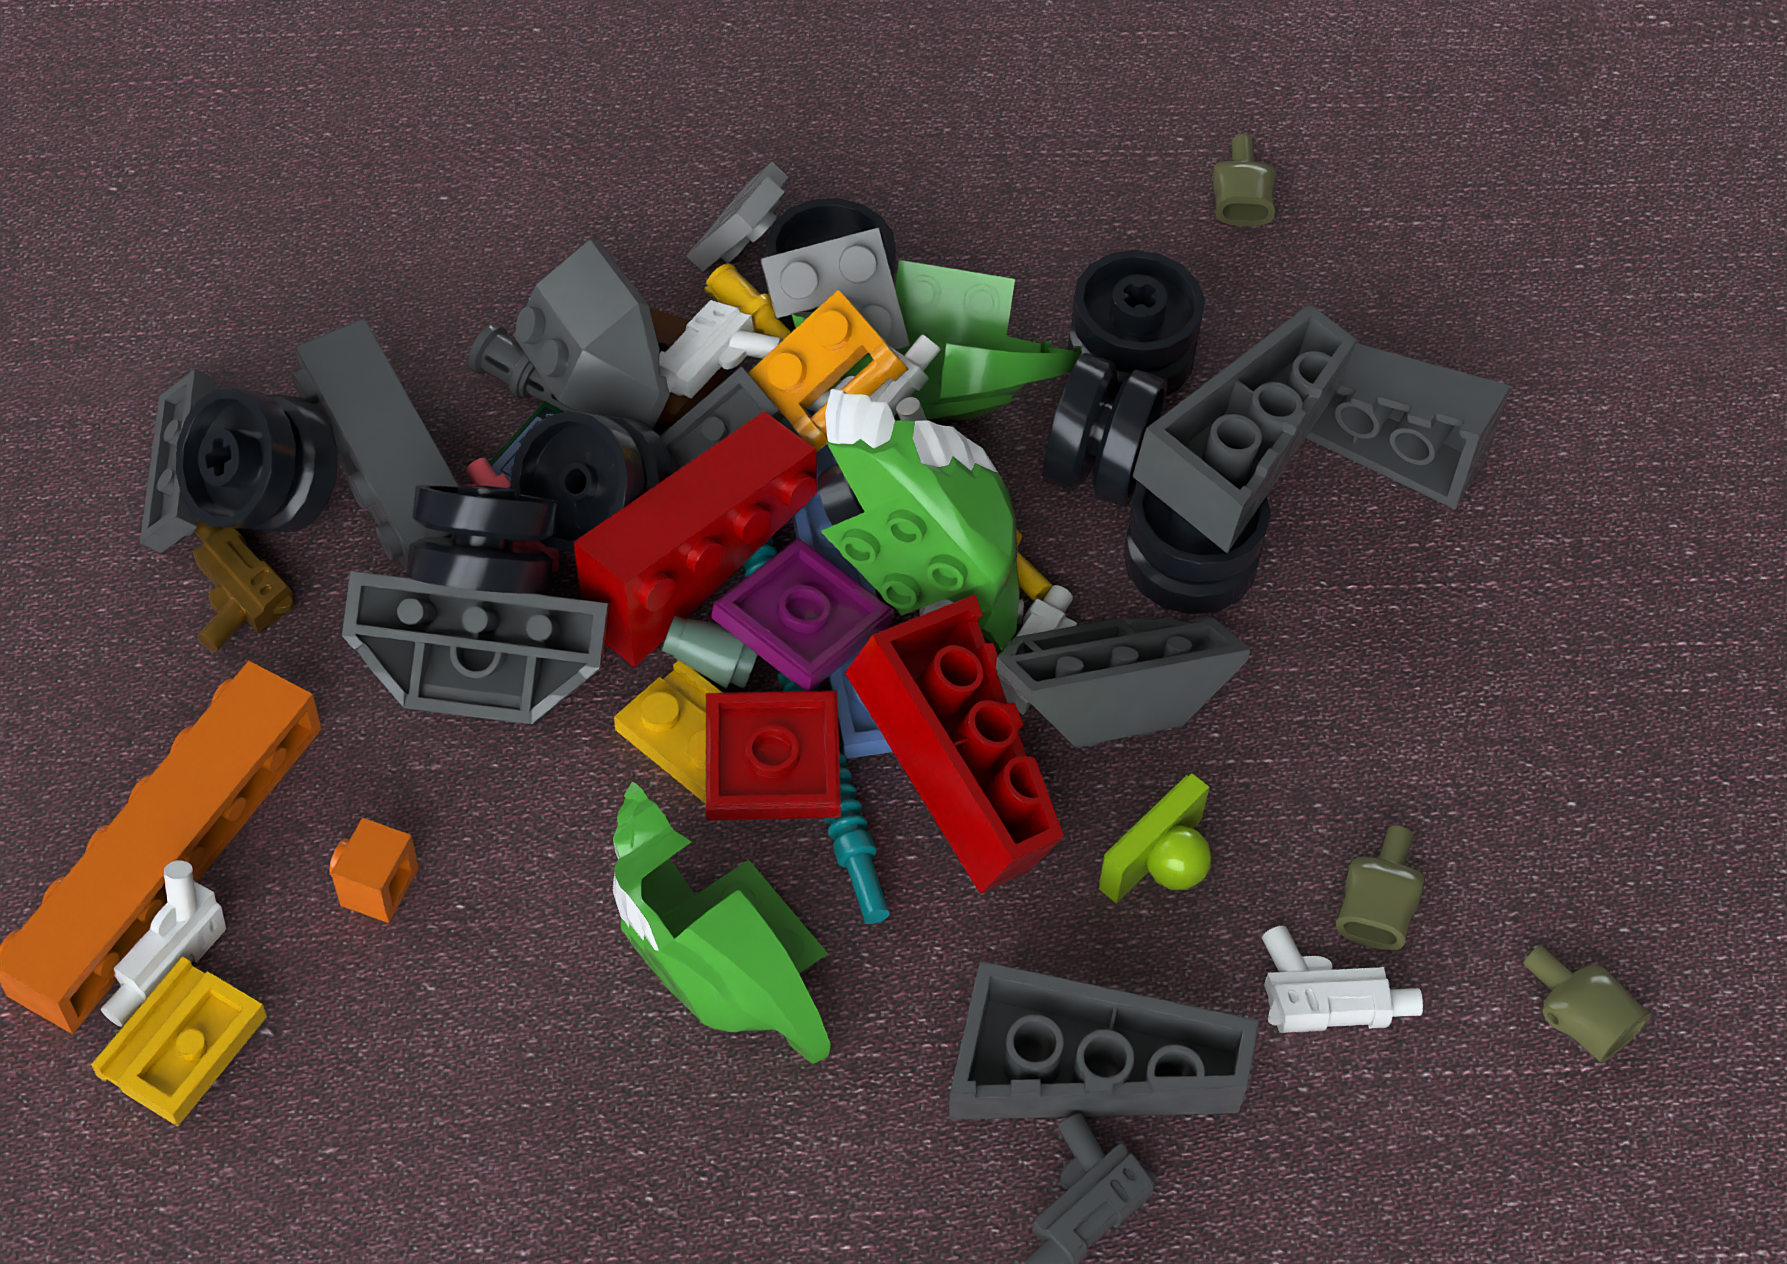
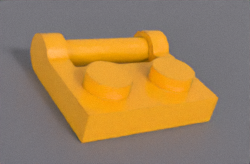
(817, 358)

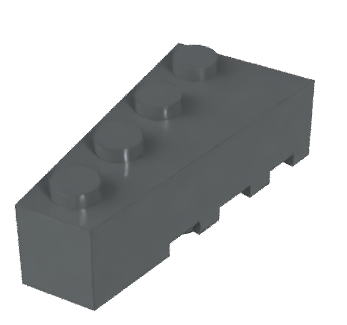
(1413, 422)
(1241, 428)
(1077, 1047)

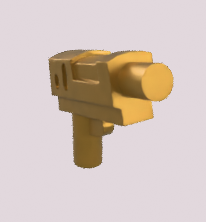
(243, 583)

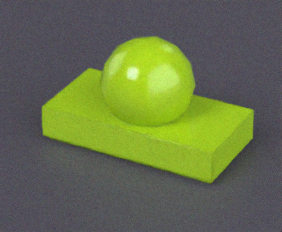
(1162, 845)

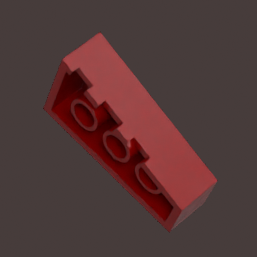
(693, 532)
(959, 740)

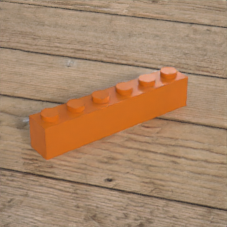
(179, 813)

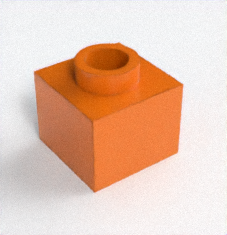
(373, 869)

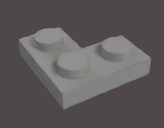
(742, 219)
(850, 264)

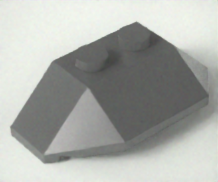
(594, 338)
(473, 648)
(1122, 674)

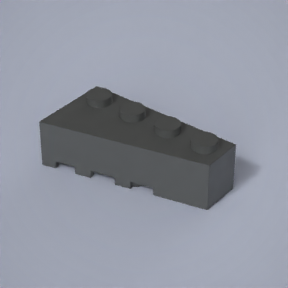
(375, 431)

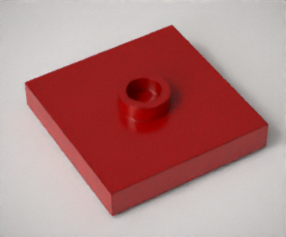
(772, 755)

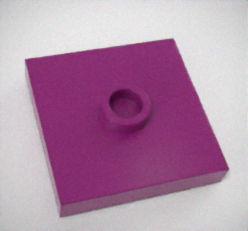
(802, 614)

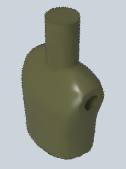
(1244, 186)
(1381, 895)
(1588, 1005)

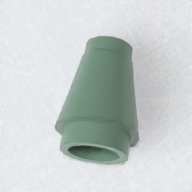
(710, 651)

